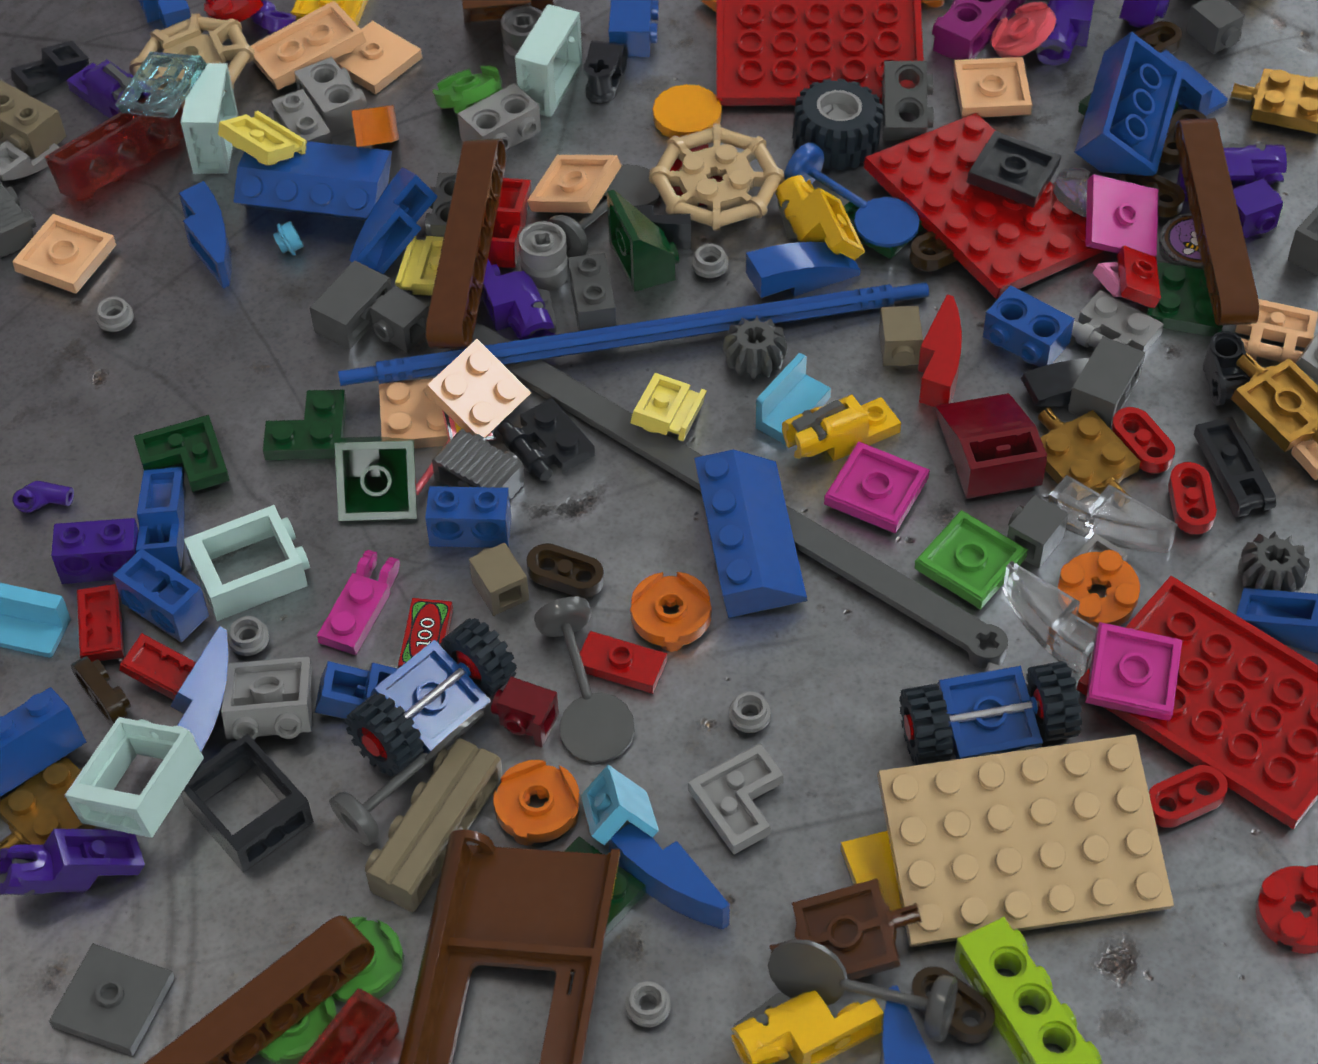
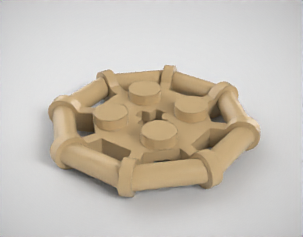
(188, 39)
(725, 200)

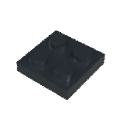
(1013, 169)

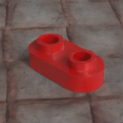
(1148, 440)
(1194, 501)
(1182, 796)

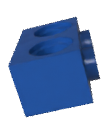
(1028, 327)
(468, 516)
(161, 595)

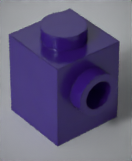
(1143, 12)
(1258, 207)

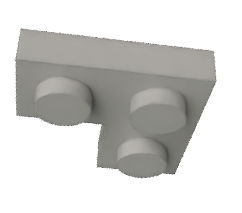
(728, 793)

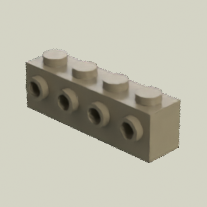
(28, 122)

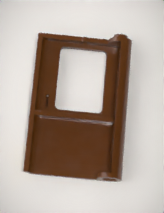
(511, 913)

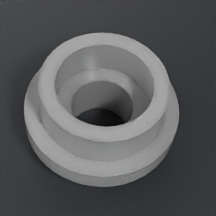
(710, 261)
(114, 314)
(247, 627)
(752, 703)
(647, 992)

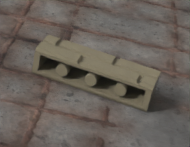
(418, 841)

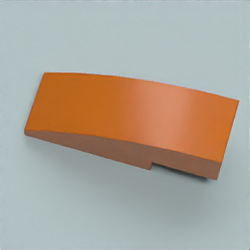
(375, 125)

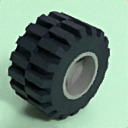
(839, 120)

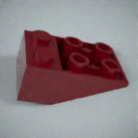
(992, 445)

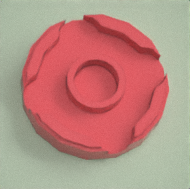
(1024, 30)

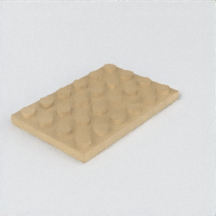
(1025, 839)

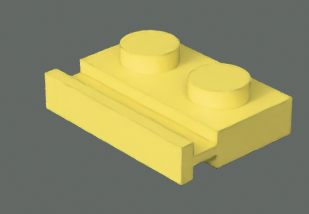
(262, 138)
(420, 265)
(667, 406)

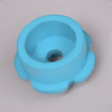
(288, 238)

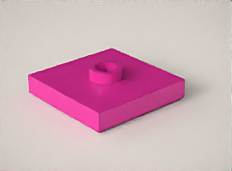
(1121, 215)
(876, 487)
(1134, 671)

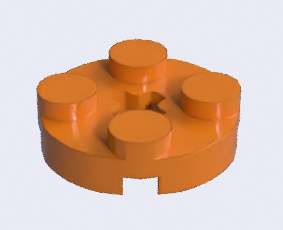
(1107, 570)
(676, 629)
(540, 824)

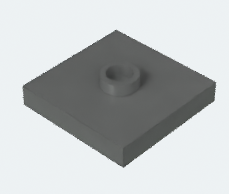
(112, 999)

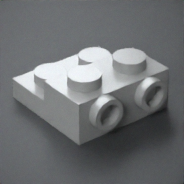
(268, 698)

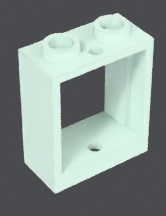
(550, 57)
(200, 120)
(258, 586)
(93, 790)

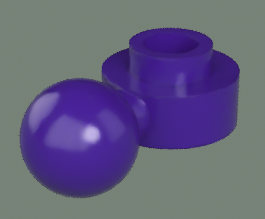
(272, 19)

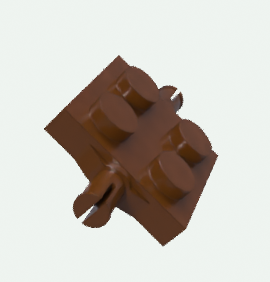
(854, 927)

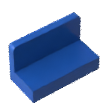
(1195, 90)

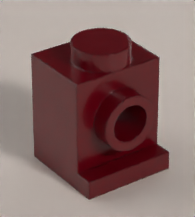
(526, 709)

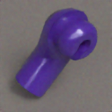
(40, 494)

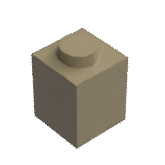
(900, 335)
(499, 578)

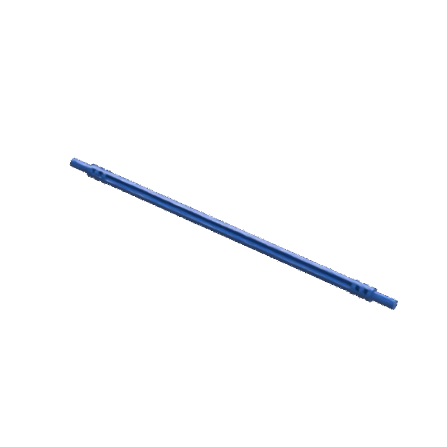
(642, 332)

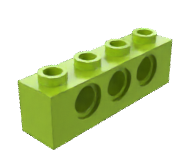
(1001, 947)

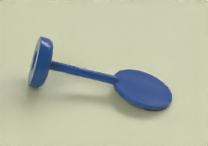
(878, 221)

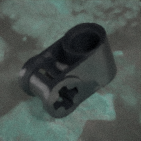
(604, 69)
(1221, 366)

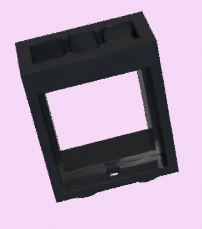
(267, 830)

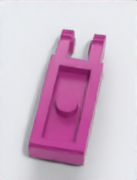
(358, 605)

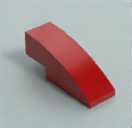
(509, 222)
(941, 356)

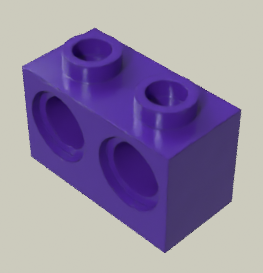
(93, 549)

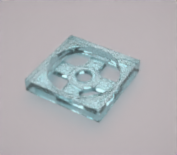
(168, 100)

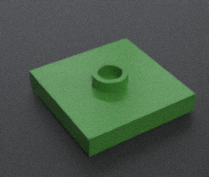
(970, 559)

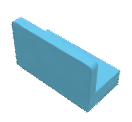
(788, 396)
(31, 620)
(613, 801)

